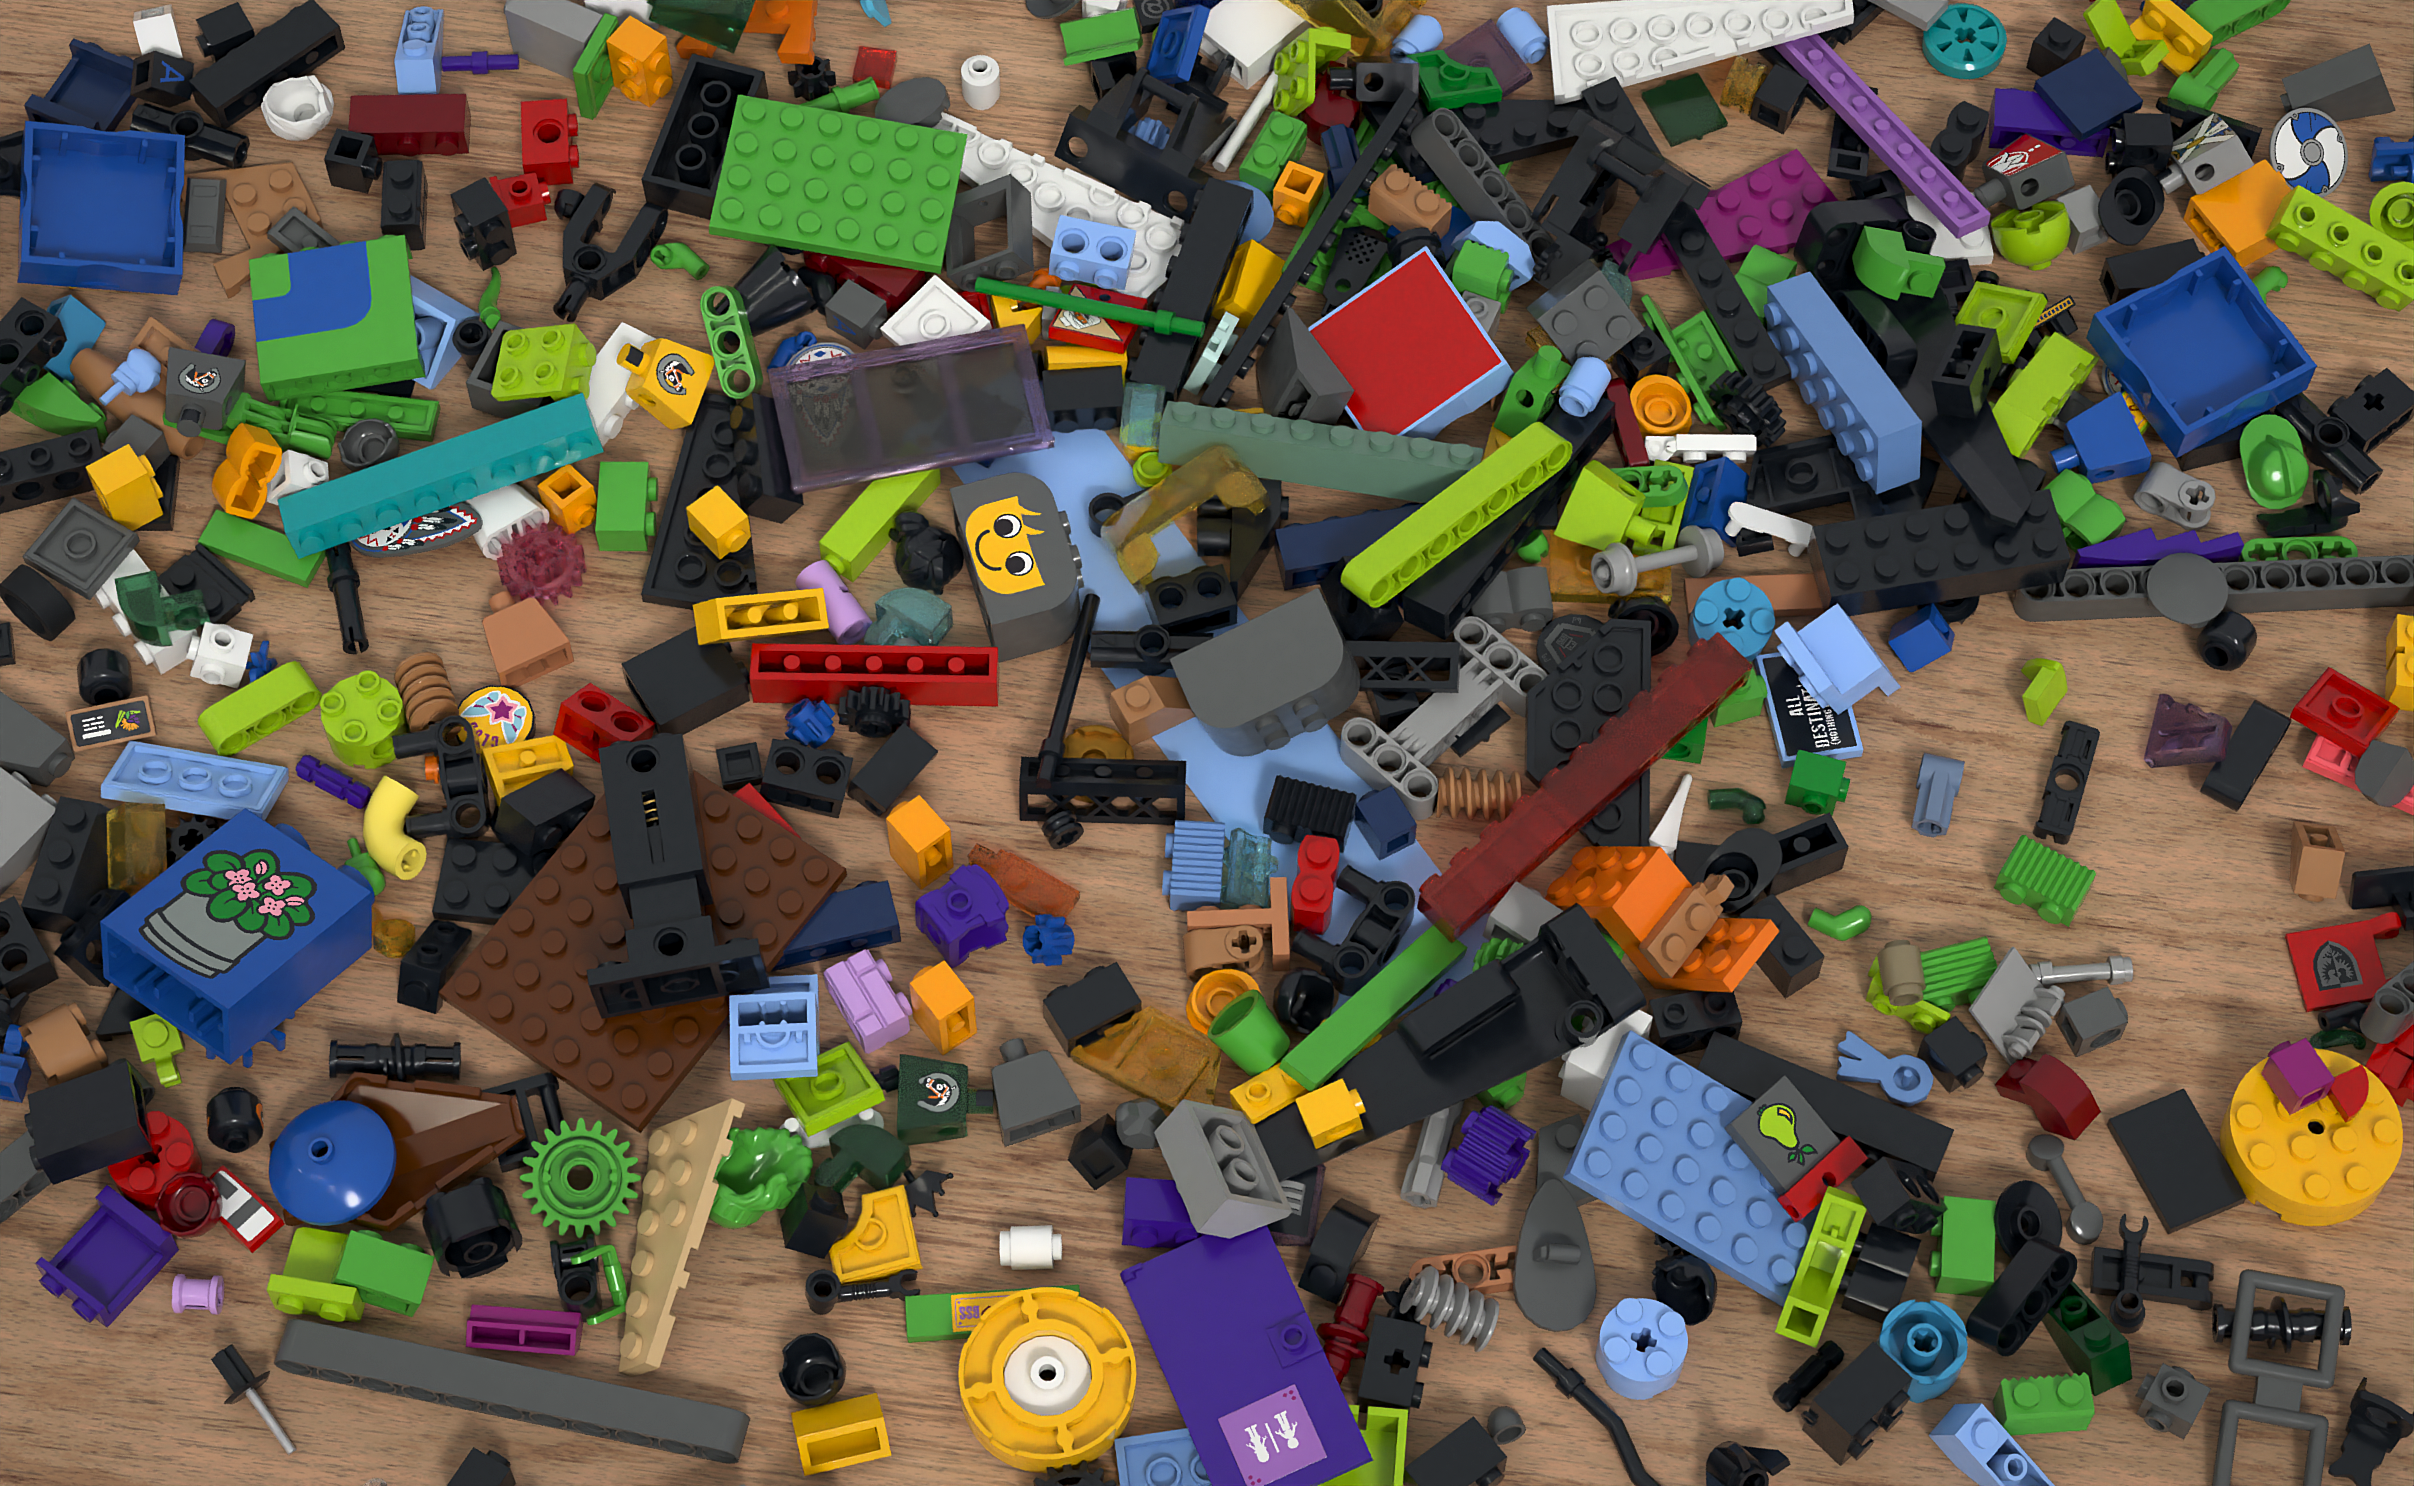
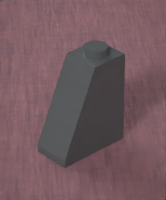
(2340, 87)
(31, 745)

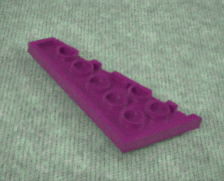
(1754, 209)

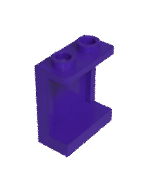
(108, 1259)

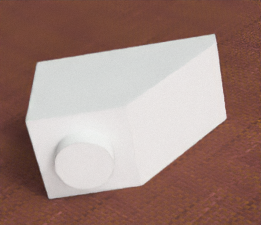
(158, 31)

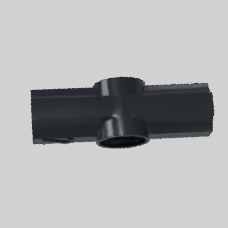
(201, 138)
(2340, 456)
(1127, 648)

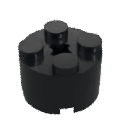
(471, 1229)

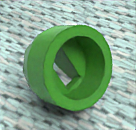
(1534, 547)

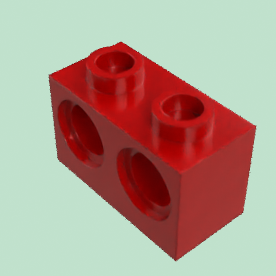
(596, 720)

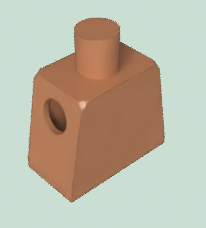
(524, 640)

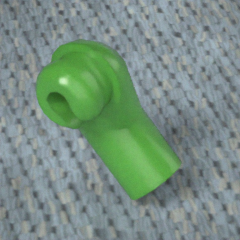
(1842, 926)

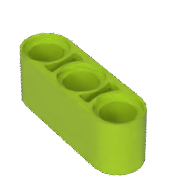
(259, 709)

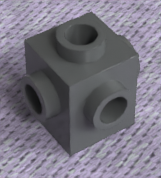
(2171, 1400)

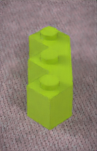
(2041, 390)

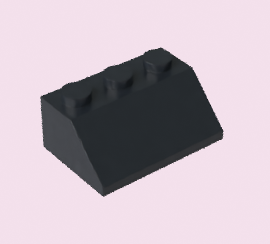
(69, 866)

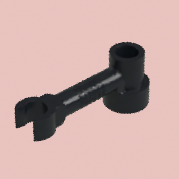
(828, 1284)
(2124, 1319)

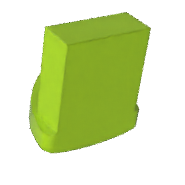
(2046, 689)

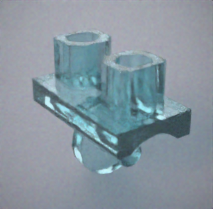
(1249, 869)

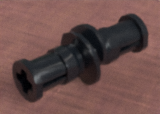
(395, 1059)
(2279, 1324)

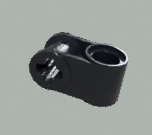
(577, 1277)

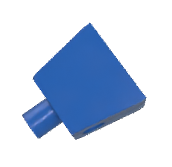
(2103, 443)

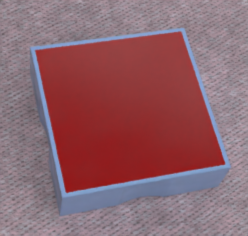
(1412, 352)

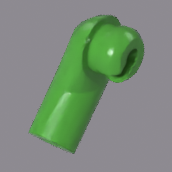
(679, 257)
(2270, 279)

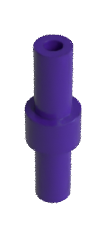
(480, 62)

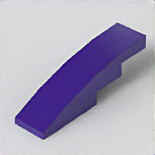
(2144, 550)

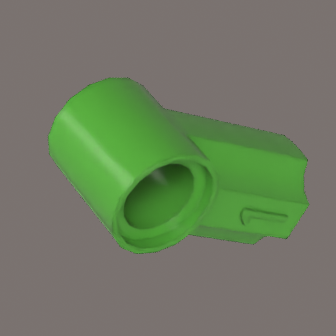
(2206, 80)

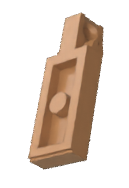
(1685, 924)

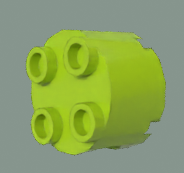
(362, 718)

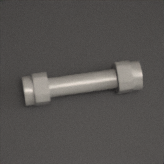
(2116, 970)

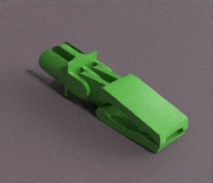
(288, 427)

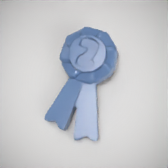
(1902, 1078)

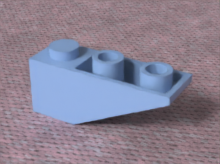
(420, 52)
(1985, 1449)

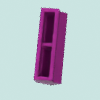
(524, 1330)

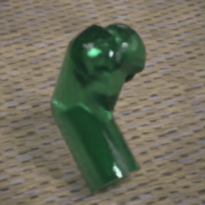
(1740, 799)

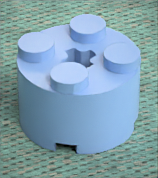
(1647, 1325)

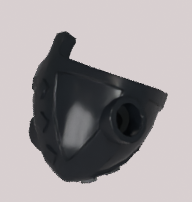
(1649, 608)

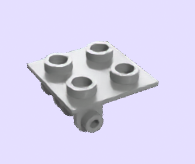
(2015, 1007)

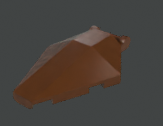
(439, 1138)

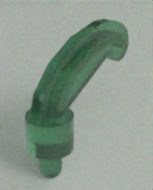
(2337, 1038)

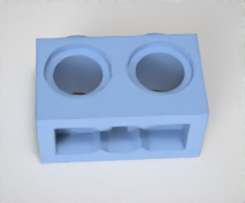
(1094, 245)

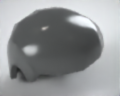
(368, 444)

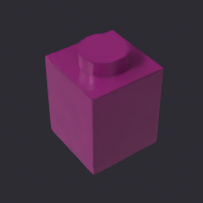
(2297, 1075)

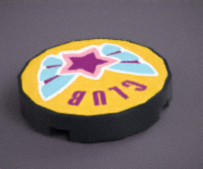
(498, 715)

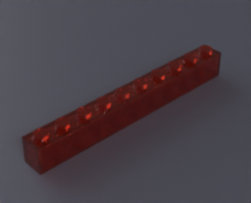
(1583, 787)

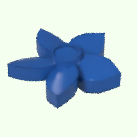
(260, 662)

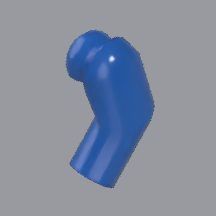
(790, 347)

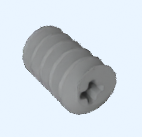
(1452, 1305)

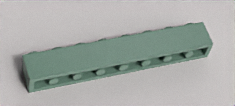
(1317, 452)

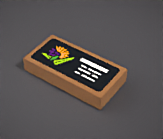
(111, 723)

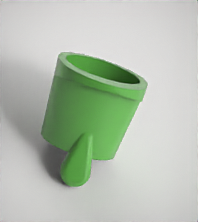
(1249, 1033)

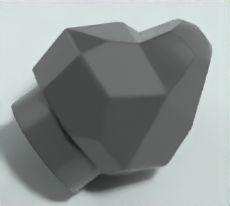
(1137, 1123)

